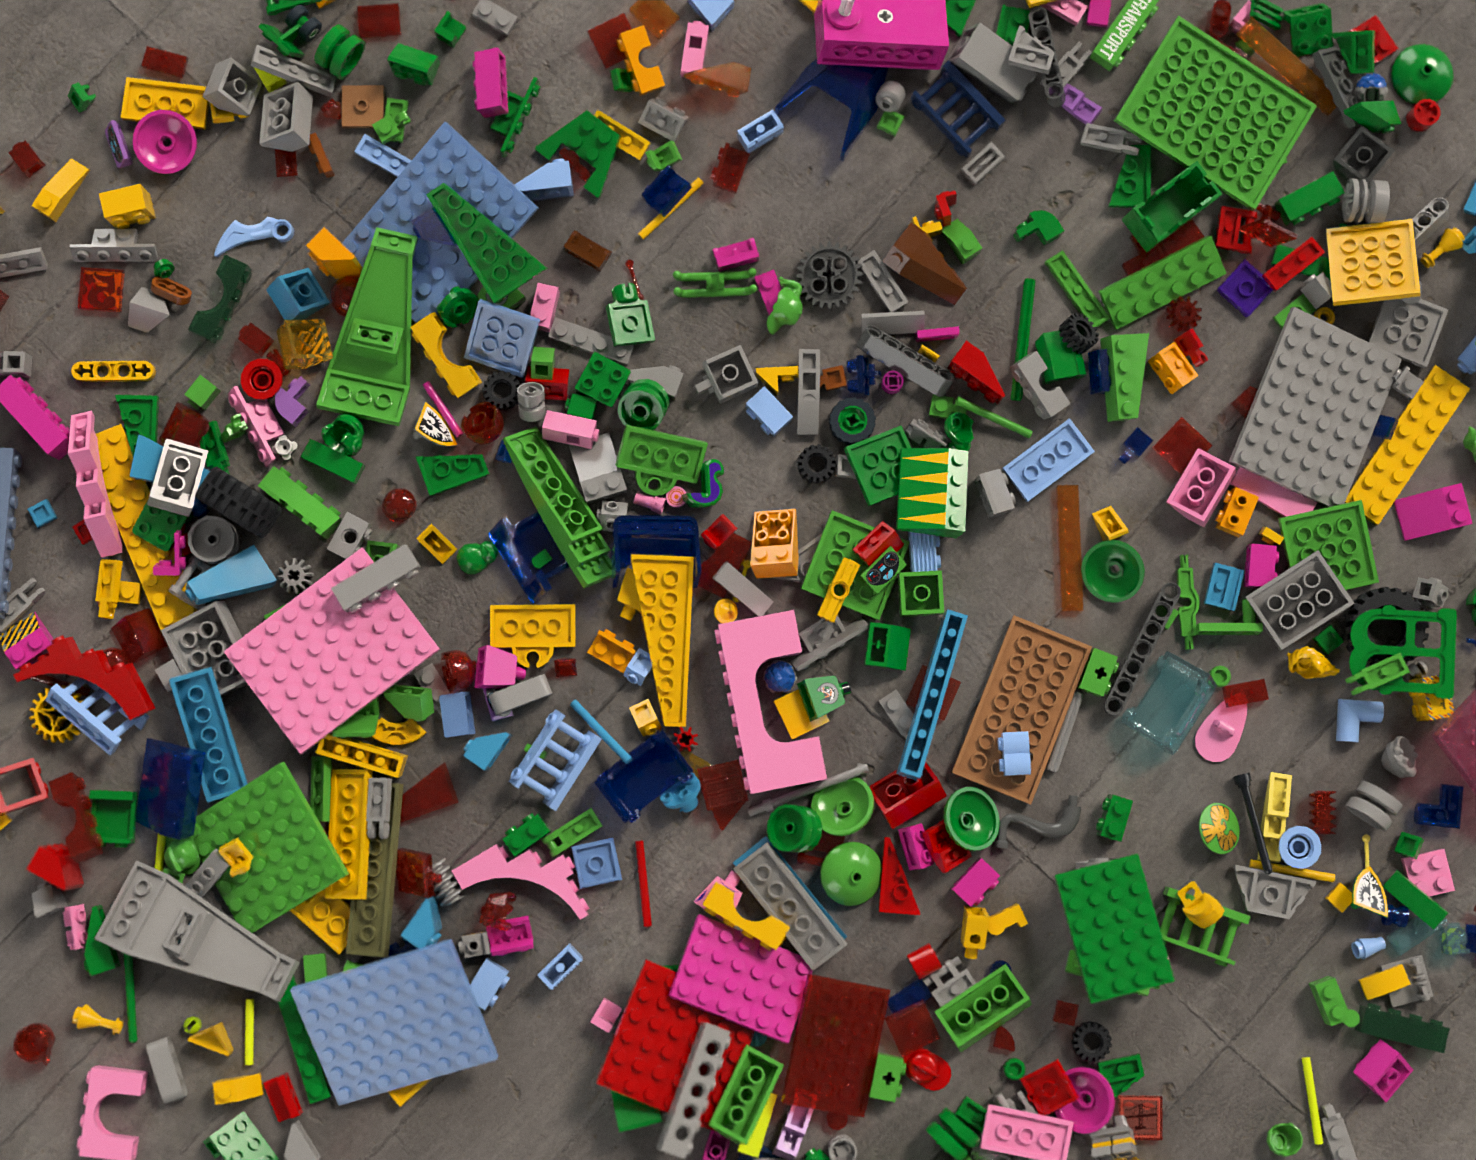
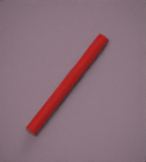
(643, 883)

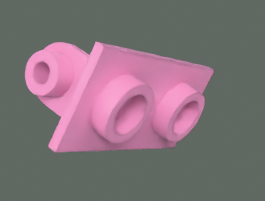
(76, 918)

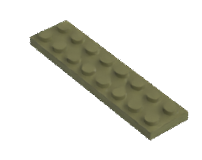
(372, 918)

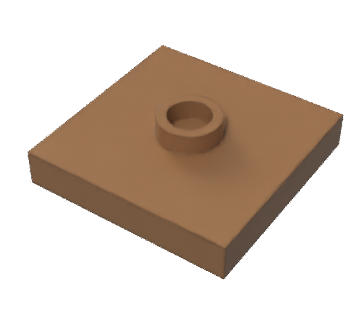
(362, 105)

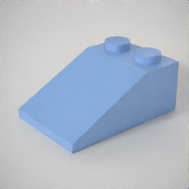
(548, 182)

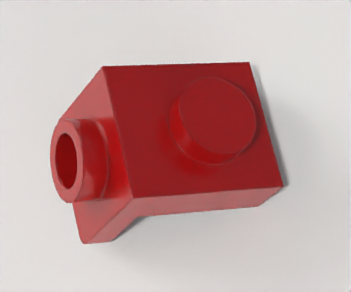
(942, 205)
(718, 532)

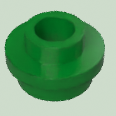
(163, 268)

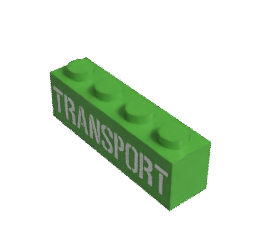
(1122, 31)

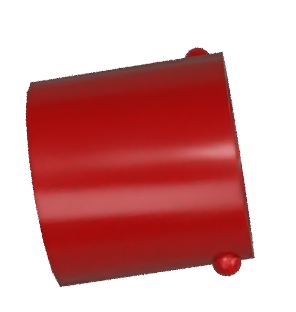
(1423, 115)
(924, 961)

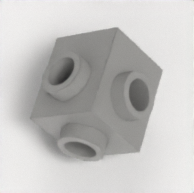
(609, 512)
(1430, 592)

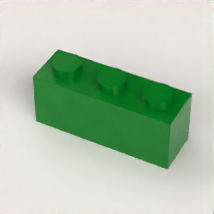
(1310, 199)

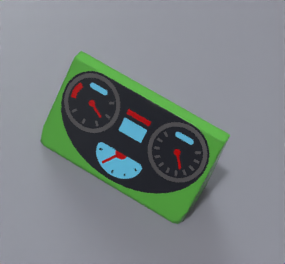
(883, 570)

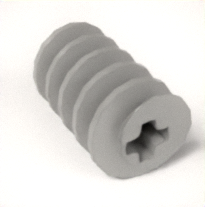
(446, 887)

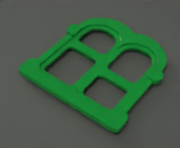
(1445, 653)

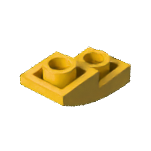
(1384, 982)

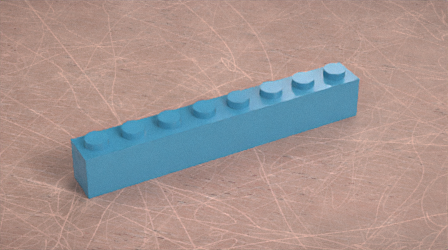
(932, 695)

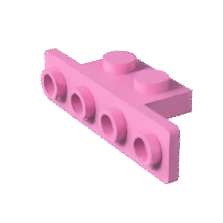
(260, 422)

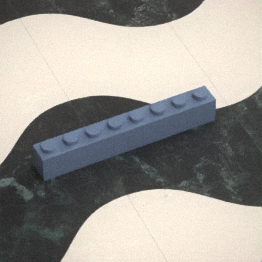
(9, 481)

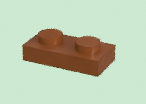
(316, 148)

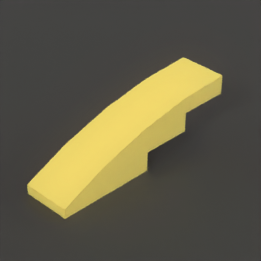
(1275, 813)

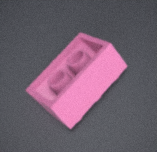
(1201, 487)

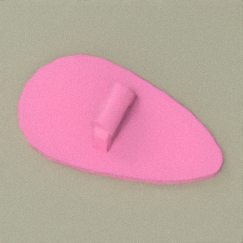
(1221, 732)

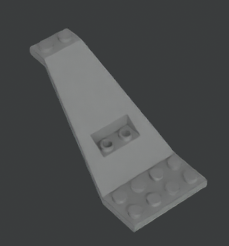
(155, 915)

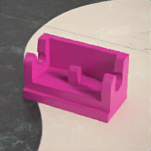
(736, 255)

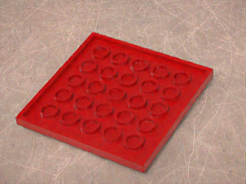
(656, 1043)

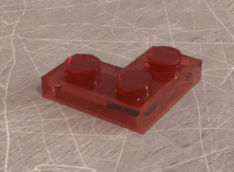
(1143, 259)

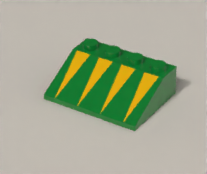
(932, 491)

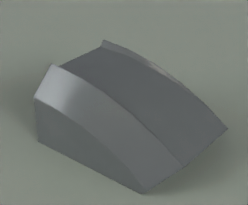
(1362, 156)

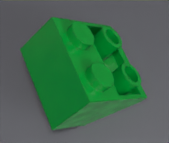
(413, 64)
(887, 646)

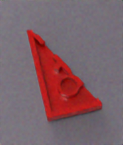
(894, 888)

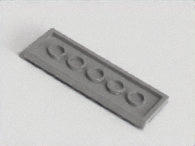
(788, 901)

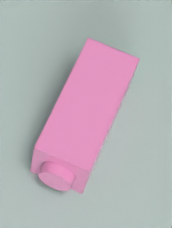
(694, 47)
(570, 429)

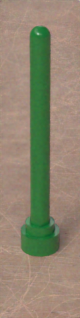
(130, 998)

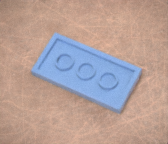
(1048, 460)

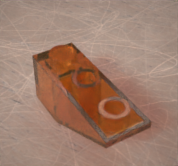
(727, 77)

